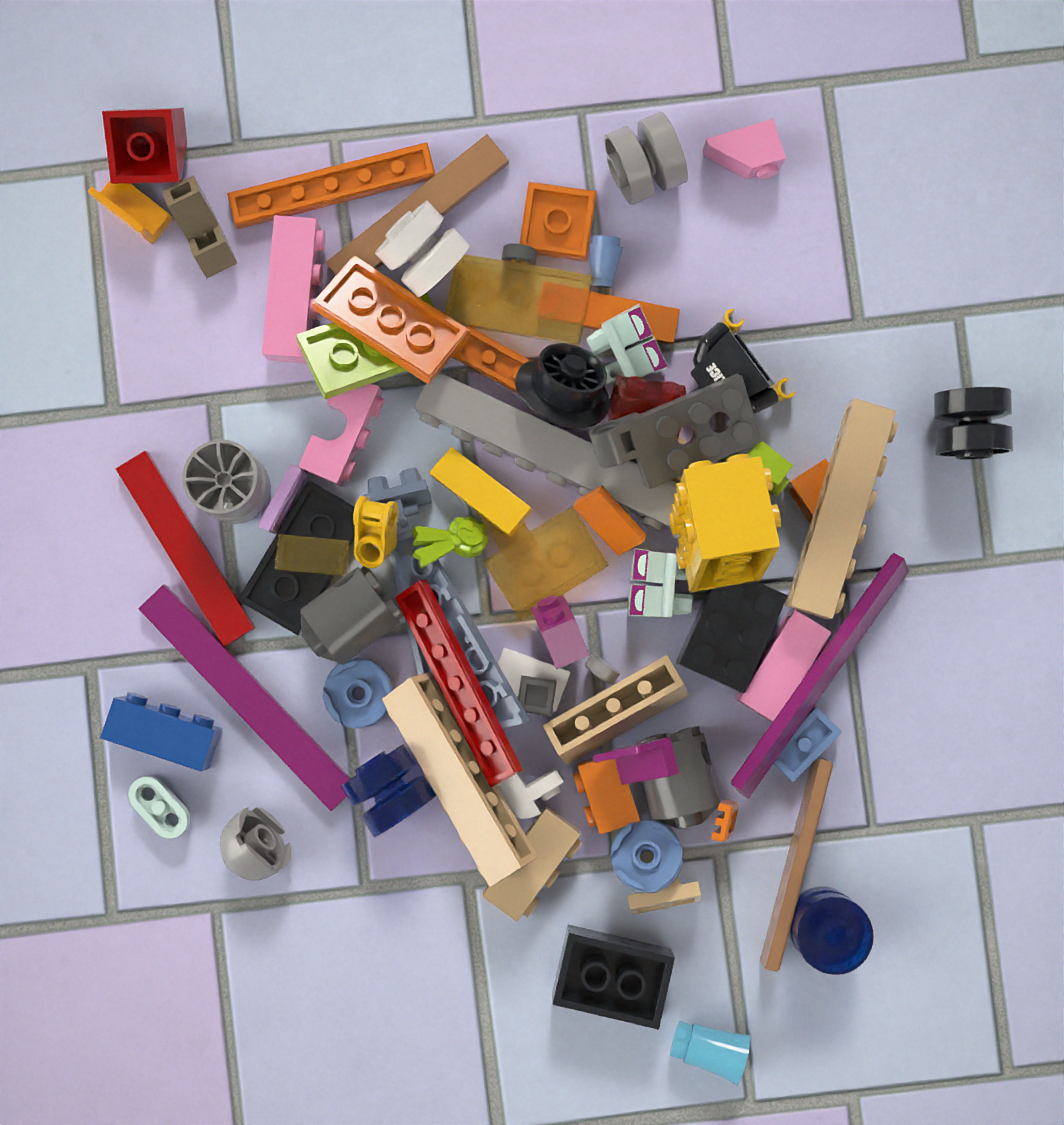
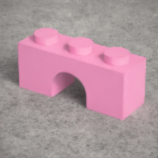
(334, 458)

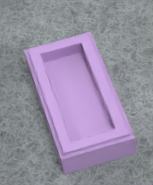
(283, 499)

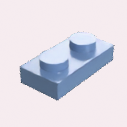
(807, 744)

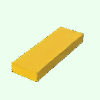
(480, 491)

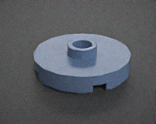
(339, 693)
(641, 838)

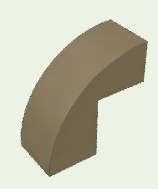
(200, 226)

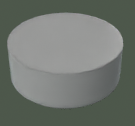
(602, 669)

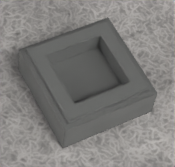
(537, 695)

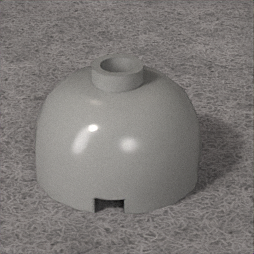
(253, 845)

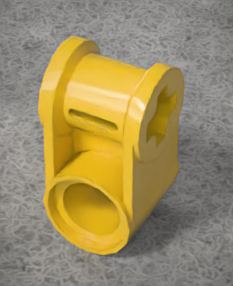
(375, 525)

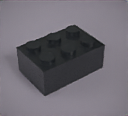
(731, 633)
(613, 977)

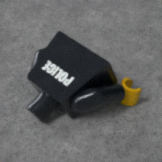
(725, 354)

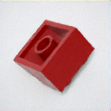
(145, 144)

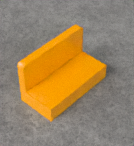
(133, 209)

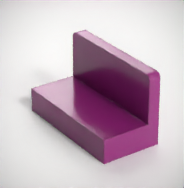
(643, 761)

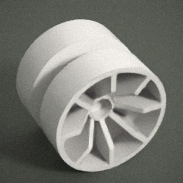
(414, 240)

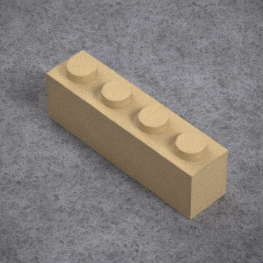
(616, 710)

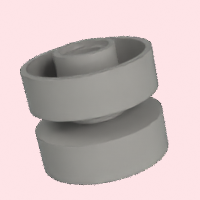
(653, 156)
(226, 481)

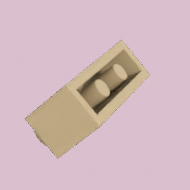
(552, 841)

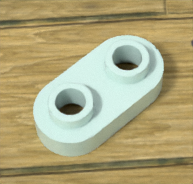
(157, 810)

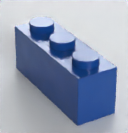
(161, 731)

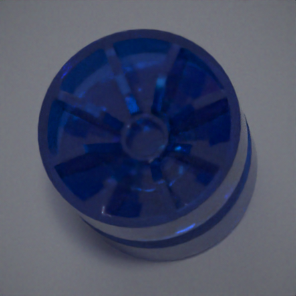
(393, 797)
(831, 931)

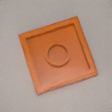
(558, 220)

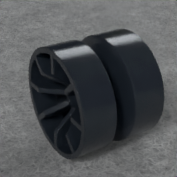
(973, 432)

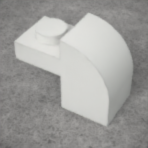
(522, 797)

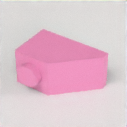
(748, 150)

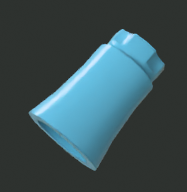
(711, 1050)

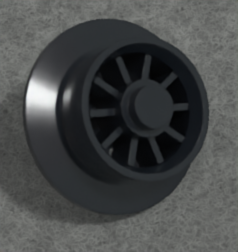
(565, 386)

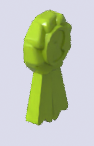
(463, 536)

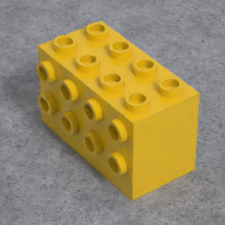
(725, 522)

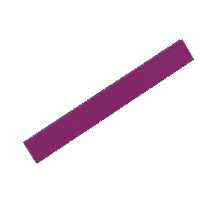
(820, 676)
(246, 696)

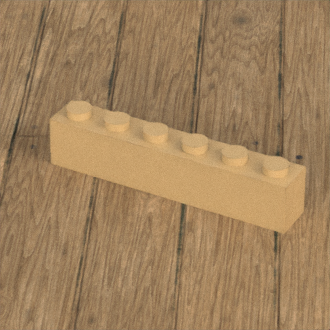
(841, 509)
(452, 770)

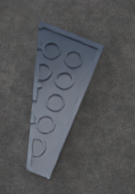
(485, 667)

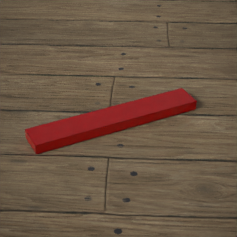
(185, 548)
(458, 683)

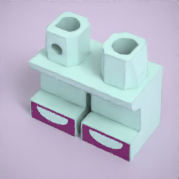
(621, 332)
(656, 600)

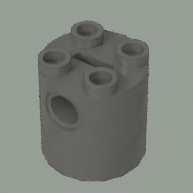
(348, 616)
(693, 793)

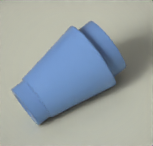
(604, 259)

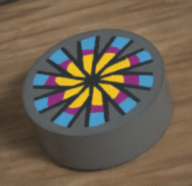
(519, 254)

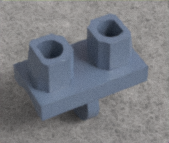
(409, 495)

